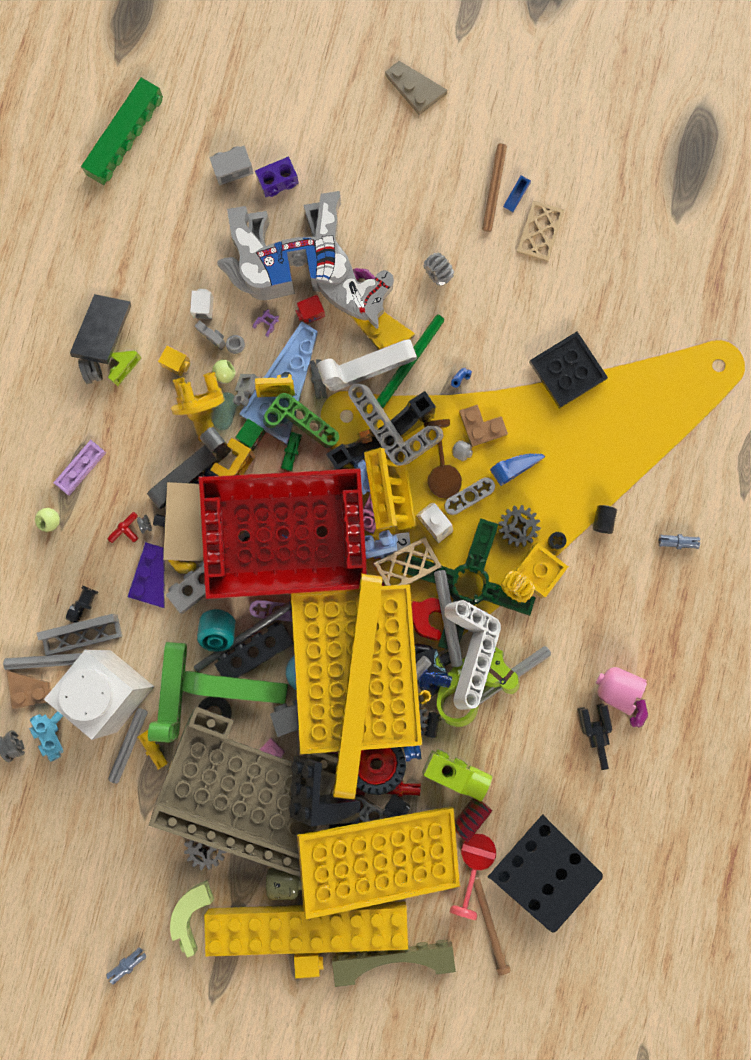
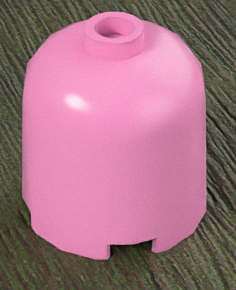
(620, 689)

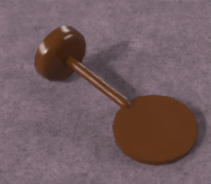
(444, 479)

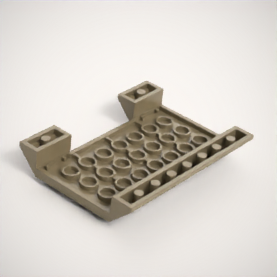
(233, 795)

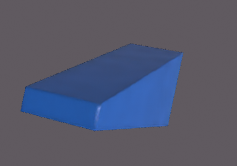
(517, 193)

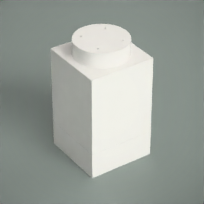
(99, 693)

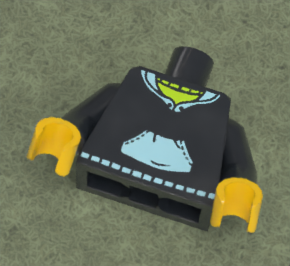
(438, 664)

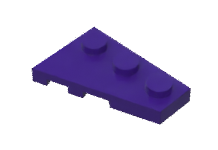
(149, 577)

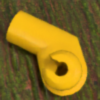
(183, 567)

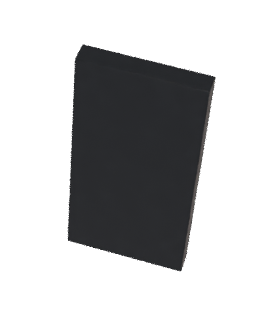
(100, 329)

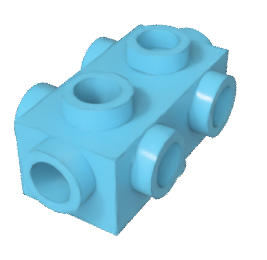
(45, 730)

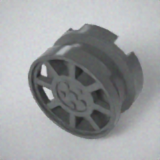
(90, 371)
(11, 746)

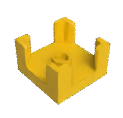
(240, 464)
(542, 569)

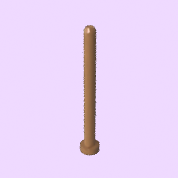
(502, 967)

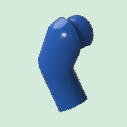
(462, 373)

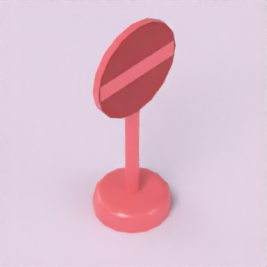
(478, 855)

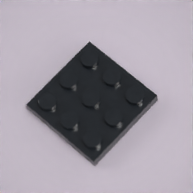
(568, 369)

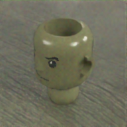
(282, 885)

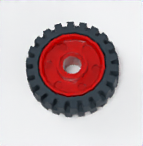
(387, 776)

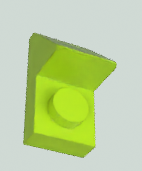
(127, 361)

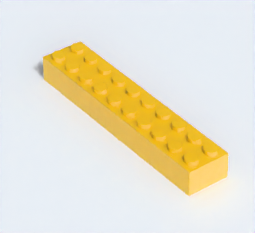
(287, 931)

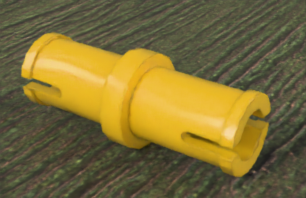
(152, 750)

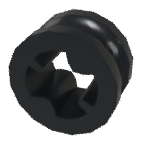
(557, 546)

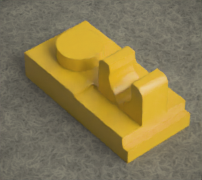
(274, 386)

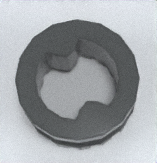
(143, 524)

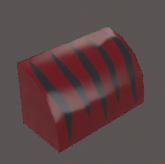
(471, 818)

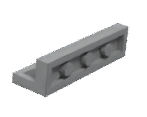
(77, 627)

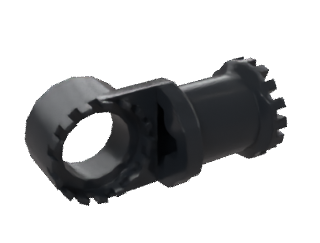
(84, 601)

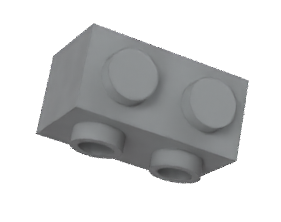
(231, 165)

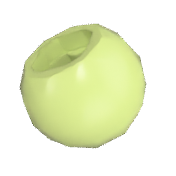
(224, 371)
(47, 519)

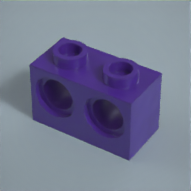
(274, 173)

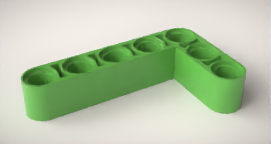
(234, 688)
(171, 694)

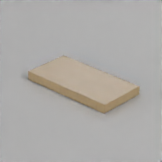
(183, 523)

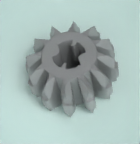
(438, 269)

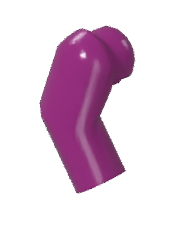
(363, 273)
(642, 714)

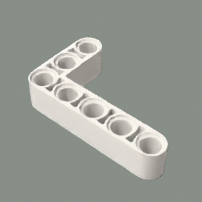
(341, 376)
(480, 651)

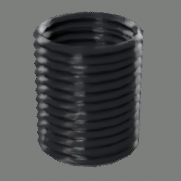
(605, 519)

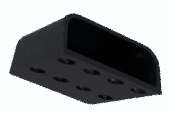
(546, 874)

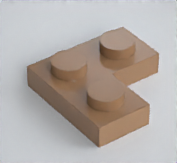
(478, 430)

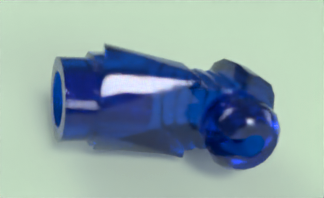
(438, 678)

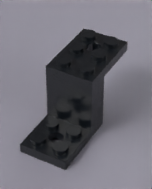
(318, 809)

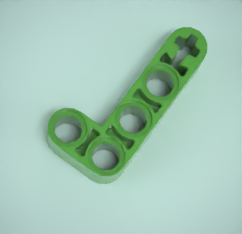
(303, 424)

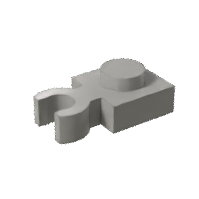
(213, 336)
(244, 387)

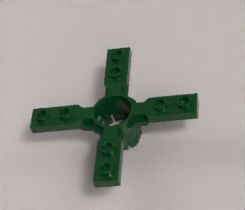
(475, 563)

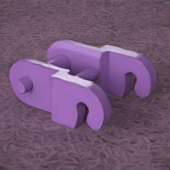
(262, 319)

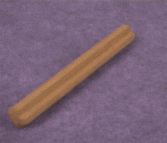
(494, 187)

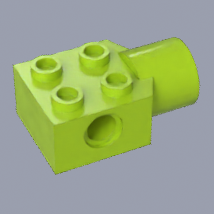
(461, 778)

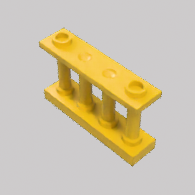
(381, 492)

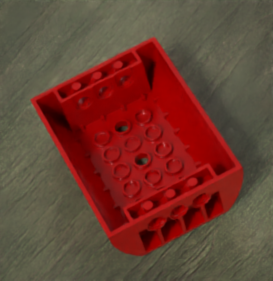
(275, 502)

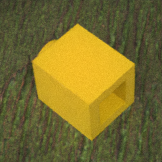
(174, 361)
(308, 965)

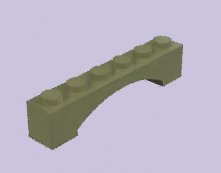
(351, 966)

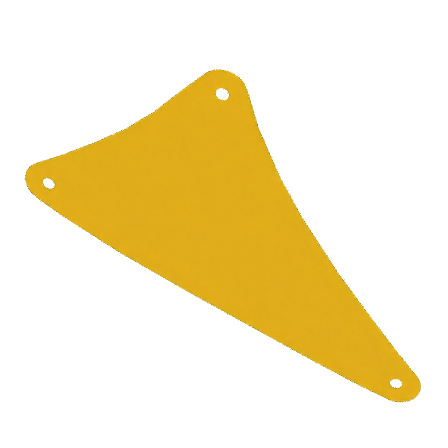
(590, 450)

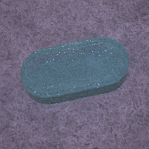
(225, 412)

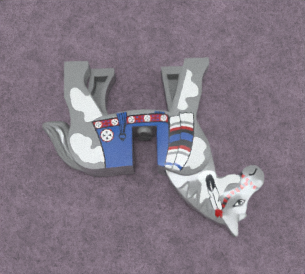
(267, 270)

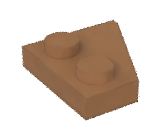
(26, 690)

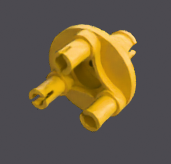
(200, 406)

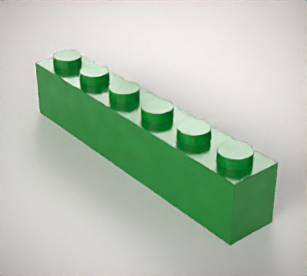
(122, 131)

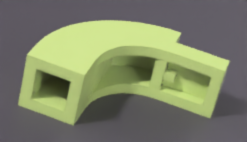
(193, 899)

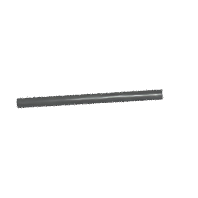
(245, 635)

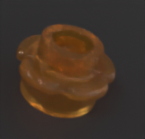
(365, 436)

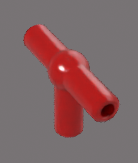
(123, 528)

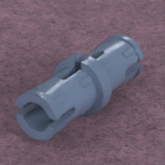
(679, 541)
(126, 965)

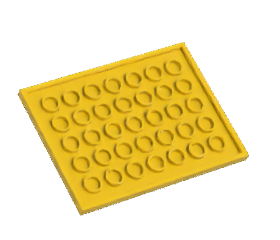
(322, 659)

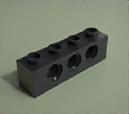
(283, 641)

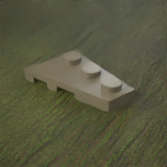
(415, 87)

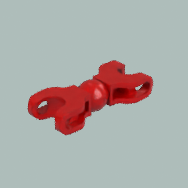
(420, 617)

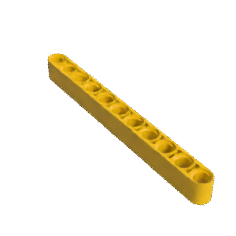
(357, 687)

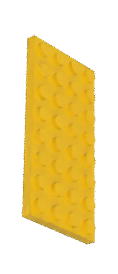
(378, 861)

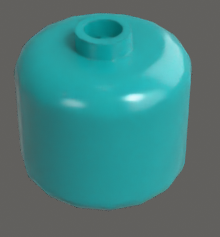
(216, 630)

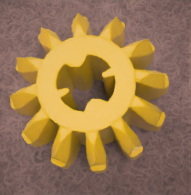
(518, 586)

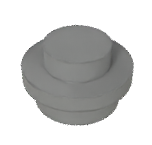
(235, 344)

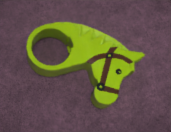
(498, 676)

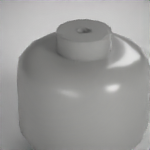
(462, 450)

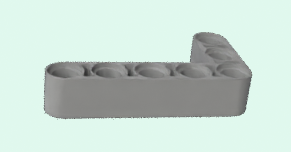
(388, 428)

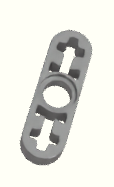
(478, 484)

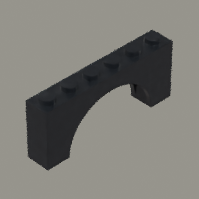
(416, 412)

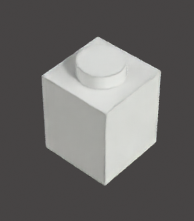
(202, 304)

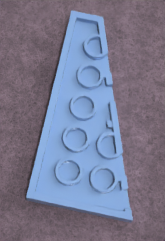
(292, 360)

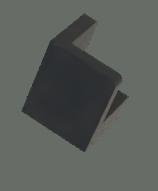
(396, 807)

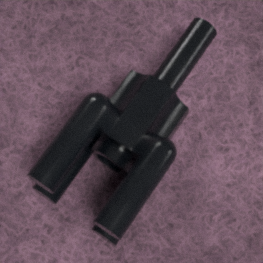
(597, 731)

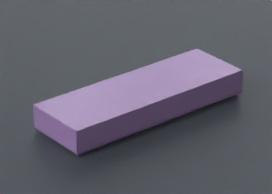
(79, 467)

